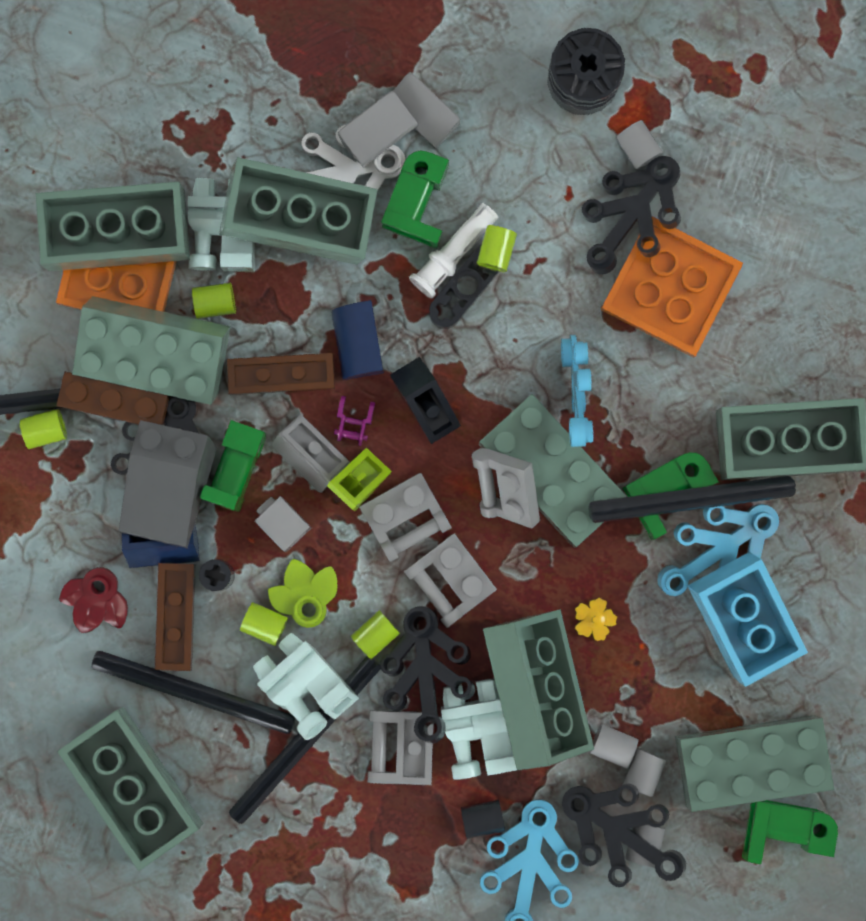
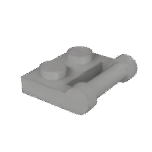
(515, 484)
(400, 506)
(461, 574)
(413, 754)

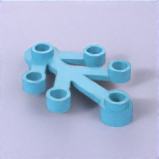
(572, 355)
(724, 545)
(530, 859)

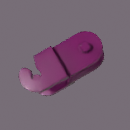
(349, 434)

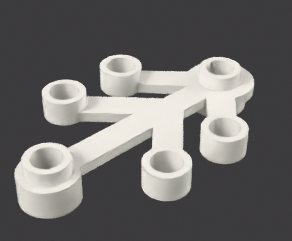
(349, 170)

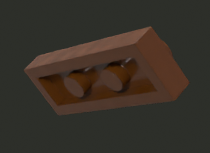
(280, 374)
(111, 400)
(175, 617)

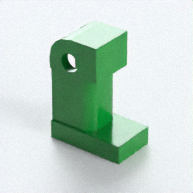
(412, 197)
(241, 451)
(670, 478)
(788, 824)

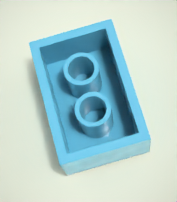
(747, 619)

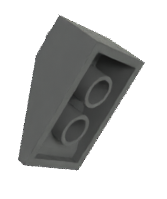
(165, 483)

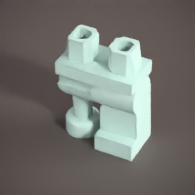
(205, 219)
(296, 677)
(475, 721)

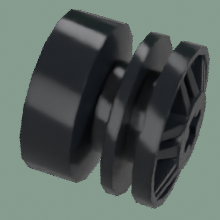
(596, 88)

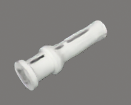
(443, 262)

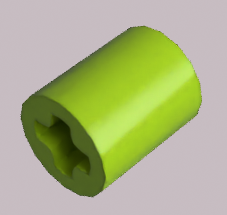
(496, 248)
(213, 300)
(43, 429)
(263, 624)
(375, 634)

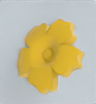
(594, 619)

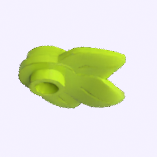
(304, 587)

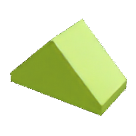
(359, 479)

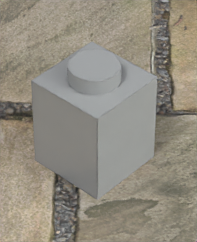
(281, 523)

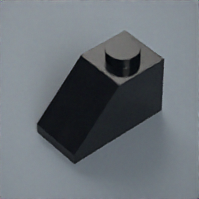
(425, 400)

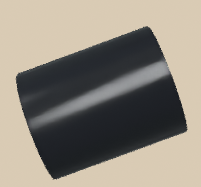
(216, 575)
(482, 819)

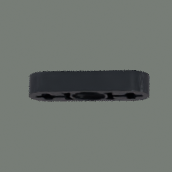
(443, 299)

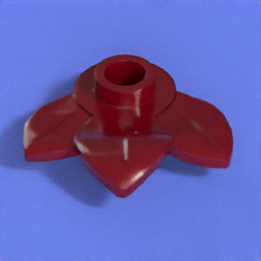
(94, 605)

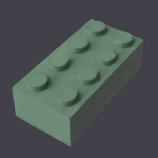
(298, 211)
(112, 226)
(150, 350)
(792, 439)
(563, 474)
(538, 690)
(754, 763)
(130, 788)

